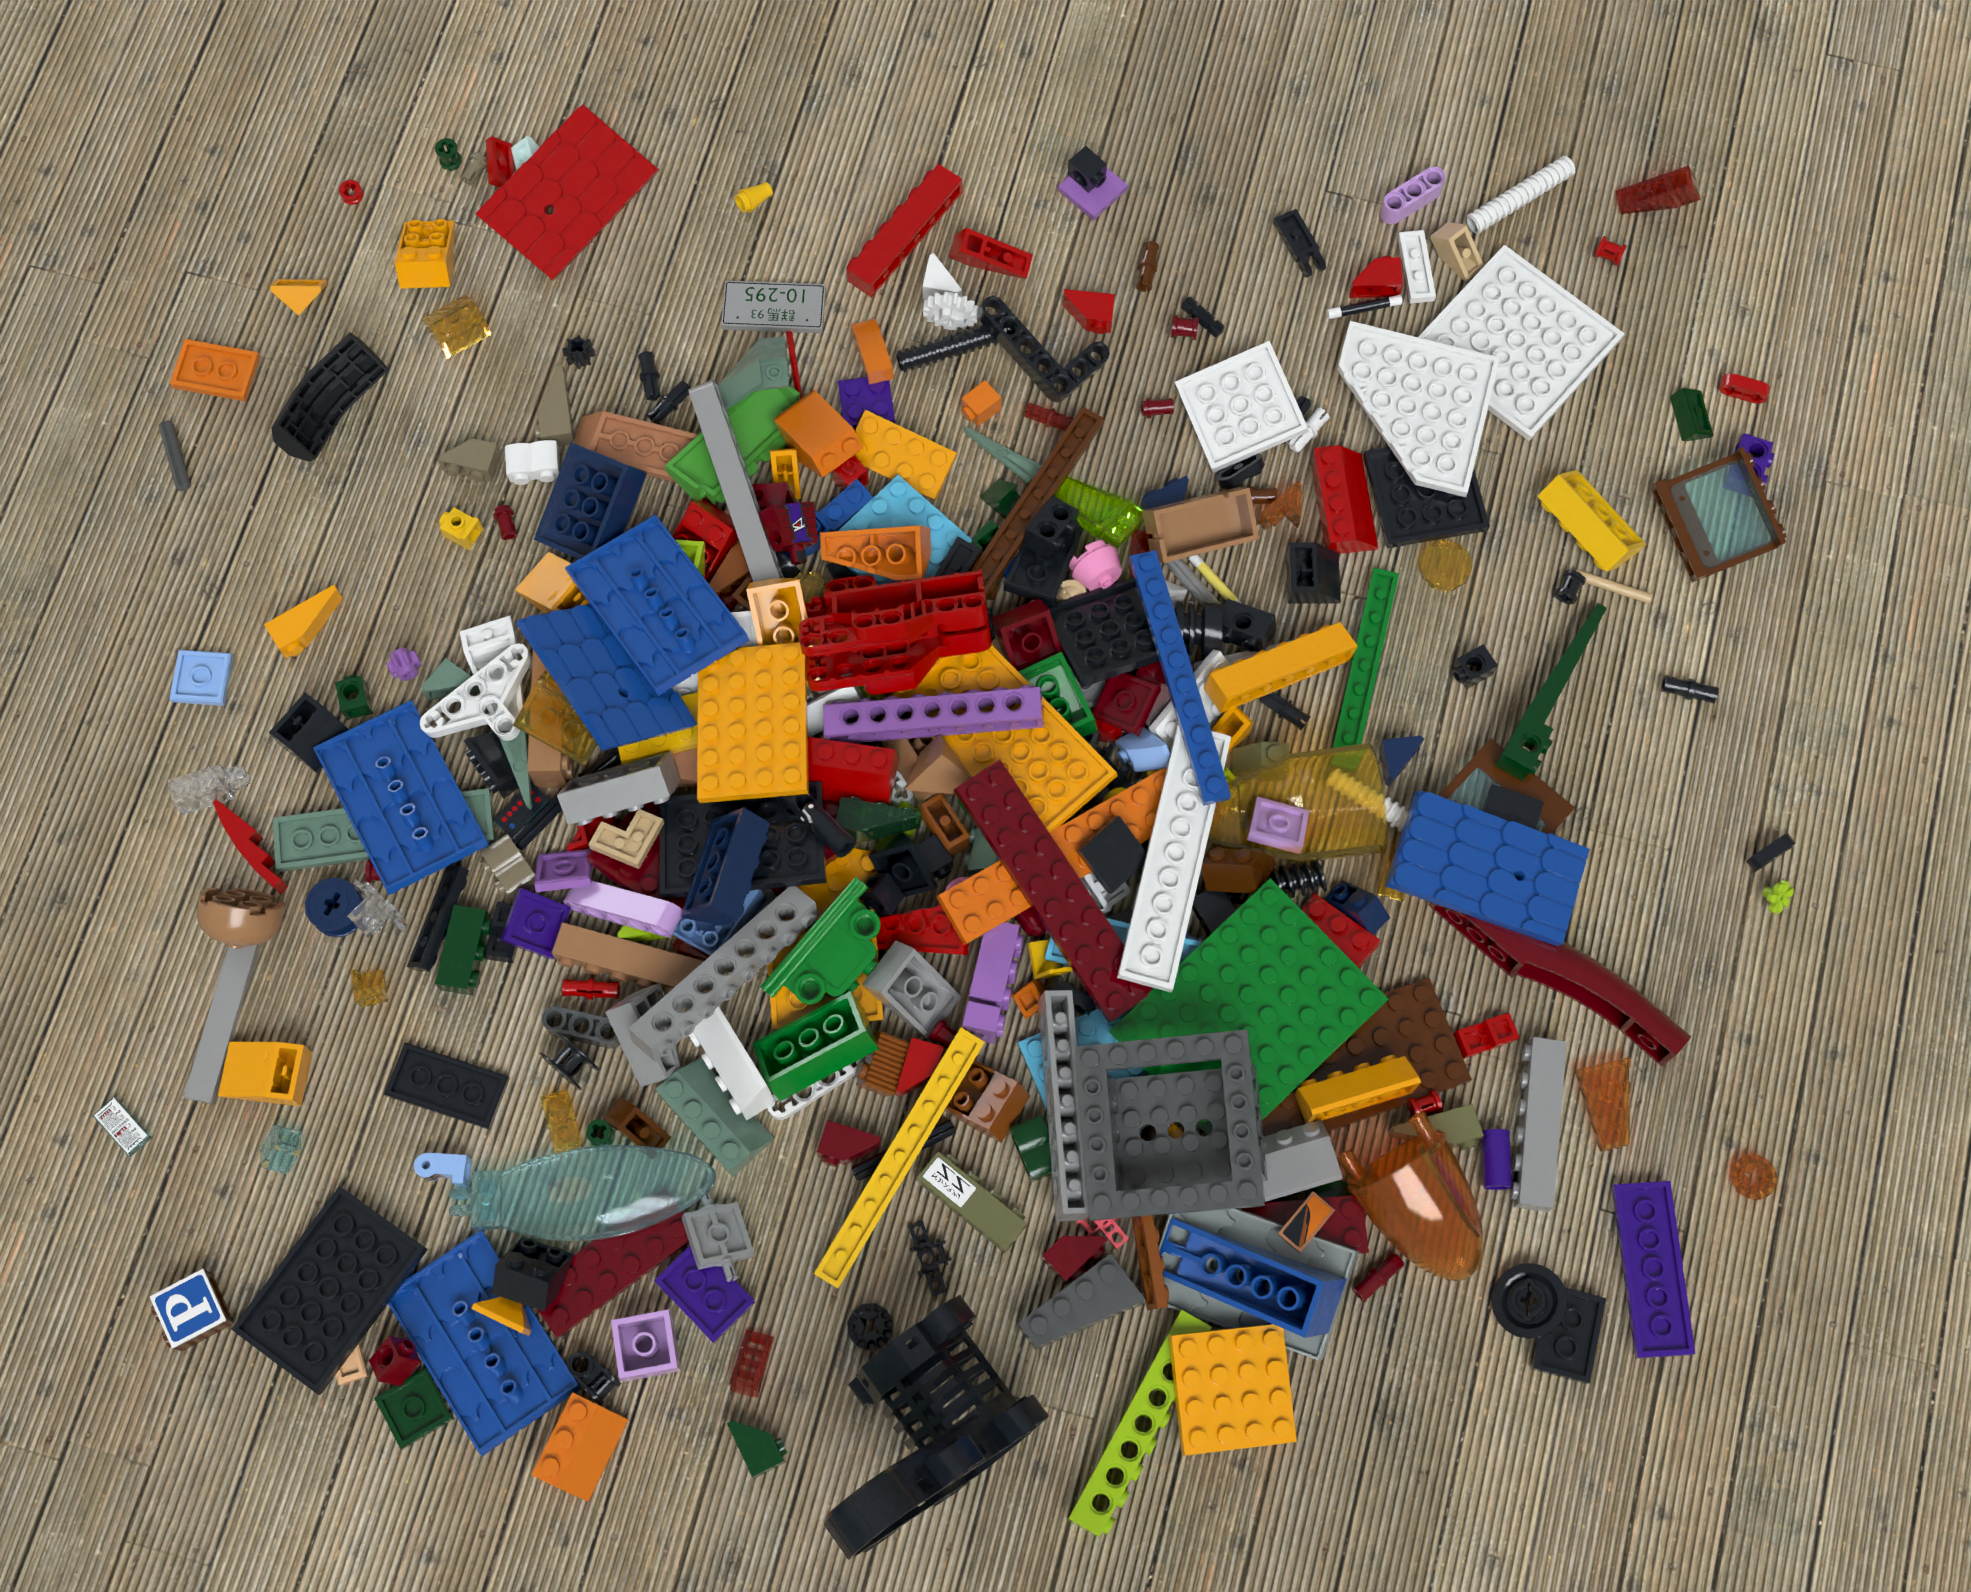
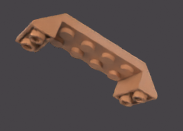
(632, 441)

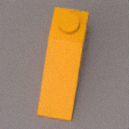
(302, 623)

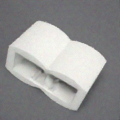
(532, 461)

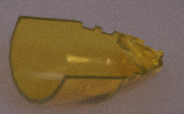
(1337, 787)

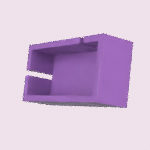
(991, 980)

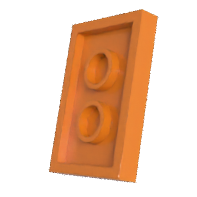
(215, 370)

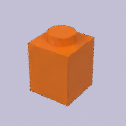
(981, 403)

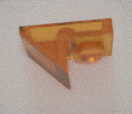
(1286, 505)

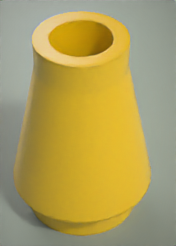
(751, 197)

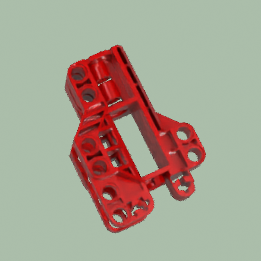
(891, 631)

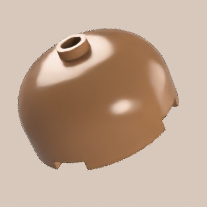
(239, 916)

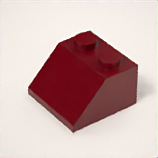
(1026, 634)

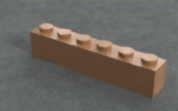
(621, 958)

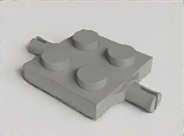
(718, 1236)

